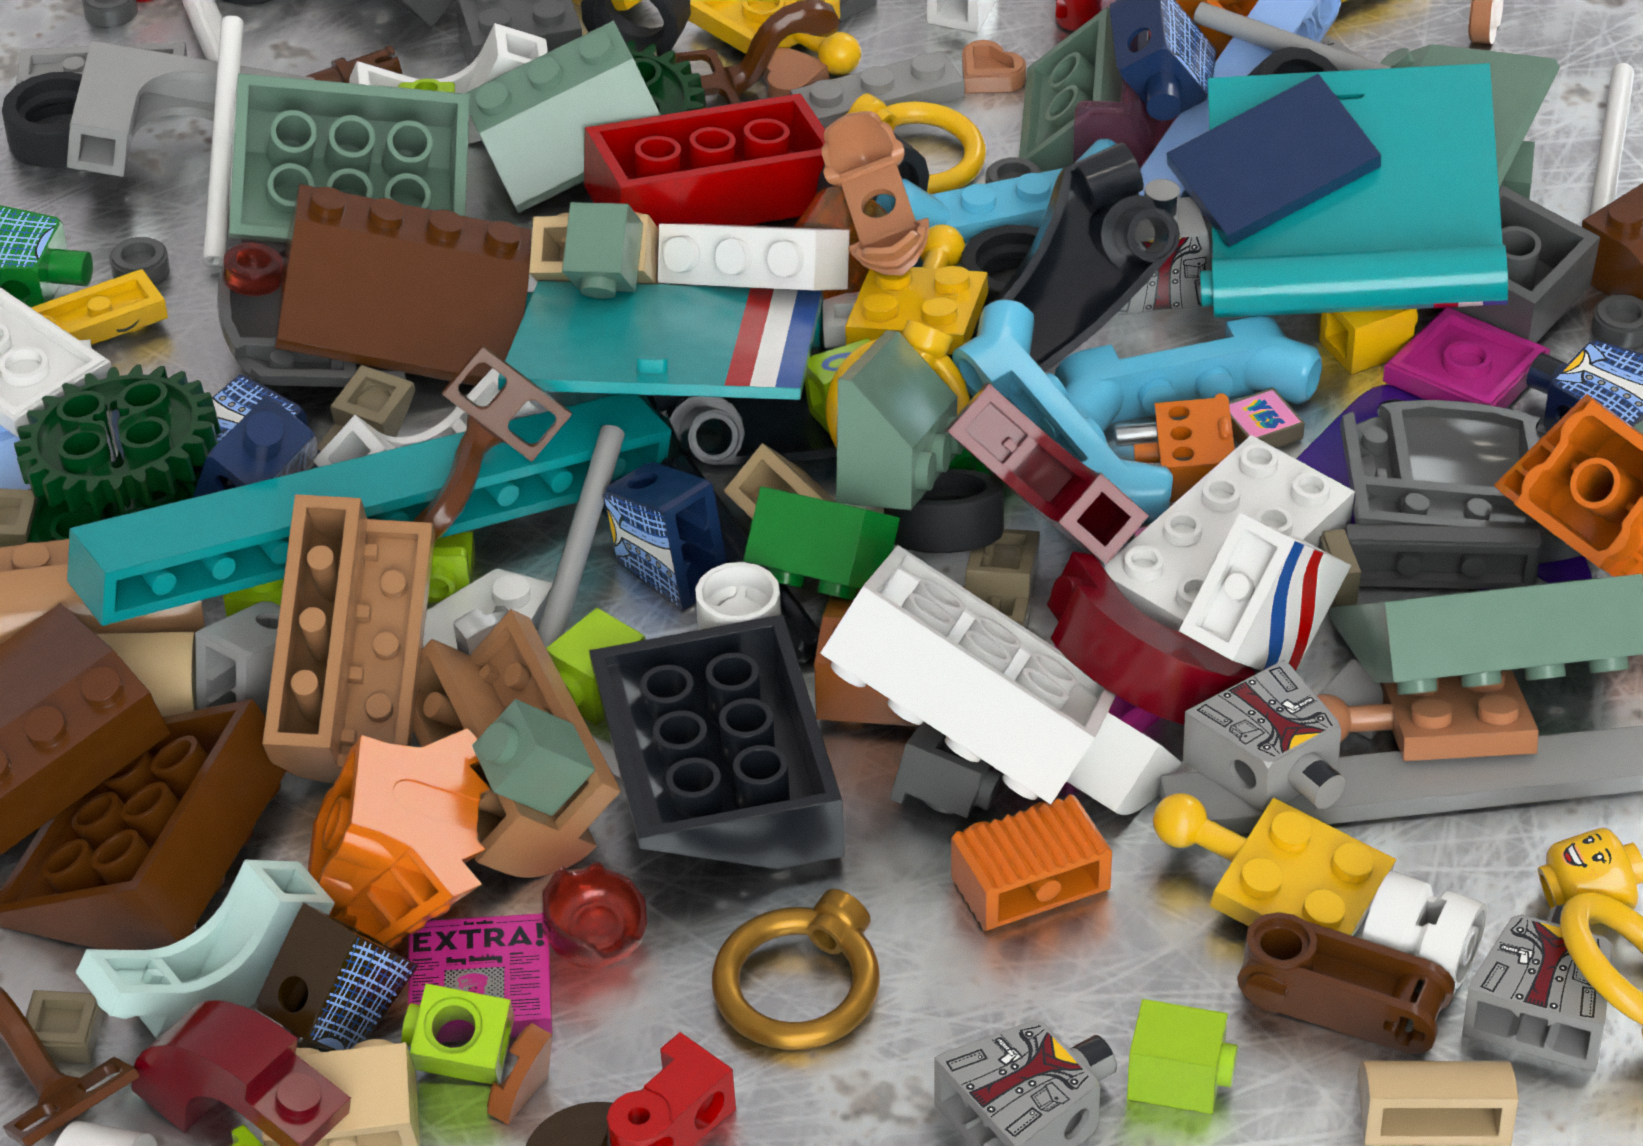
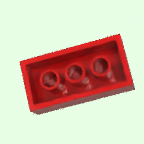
(710, 163)

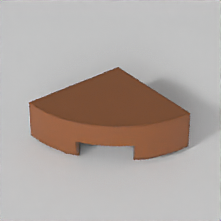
(527, 1076)

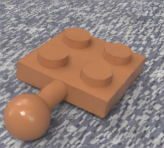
(1447, 721)

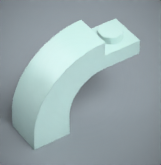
(218, 961)

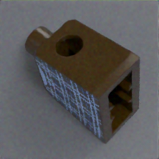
(331, 982)

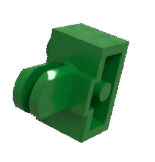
(818, 540)

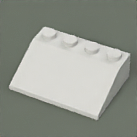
(969, 675)

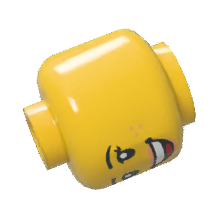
(1592, 864)

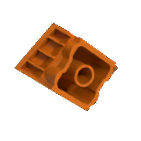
(1586, 486)
(399, 834)

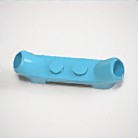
(986, 205)
(1003, 359)
(1245, 362)

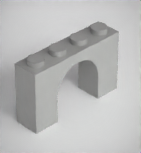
(132, 87)

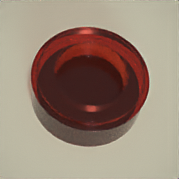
(252, 269)

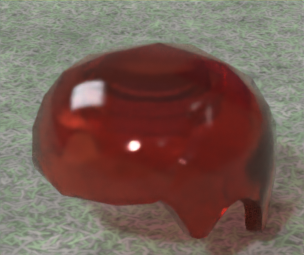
(593, 916)

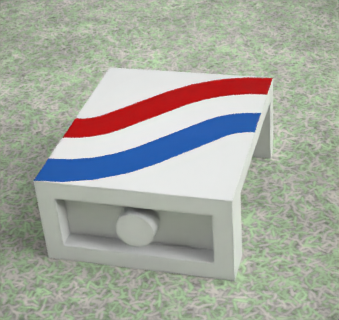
(1264, 596)

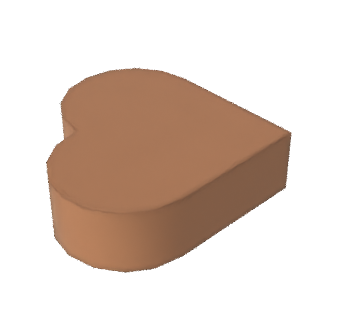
(1484, 20)
(991, 69)
(792, 70)

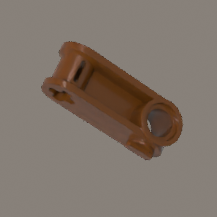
(1343, 982)

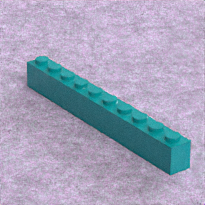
(243, 533)

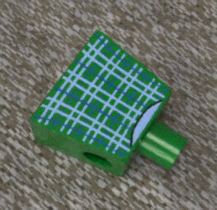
(37, 257)

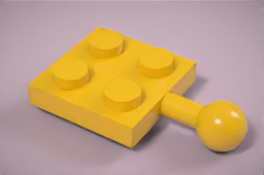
(740, 19)
(932, 295)
(1283, 865)

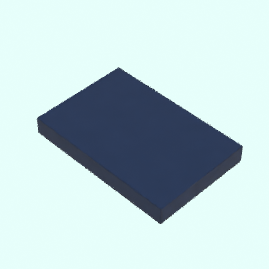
(1273, 160)

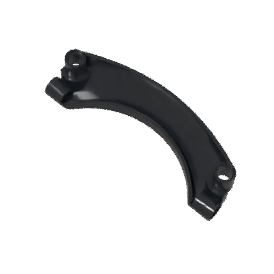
(1071, 280)

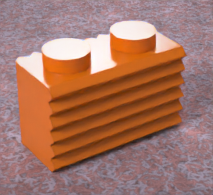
(1030, 862)

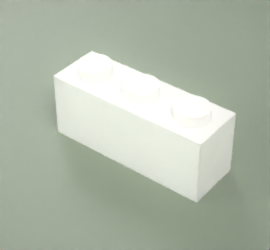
(753, 256)

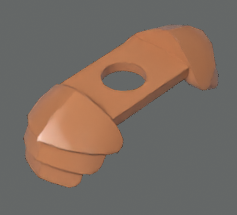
(864, 161)

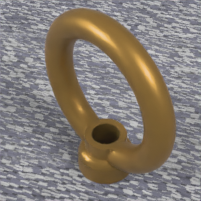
(833, 926)

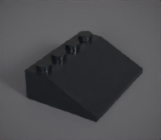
(721, 746)

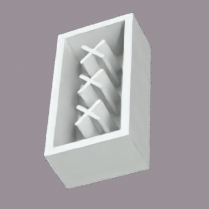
(1174, 554)

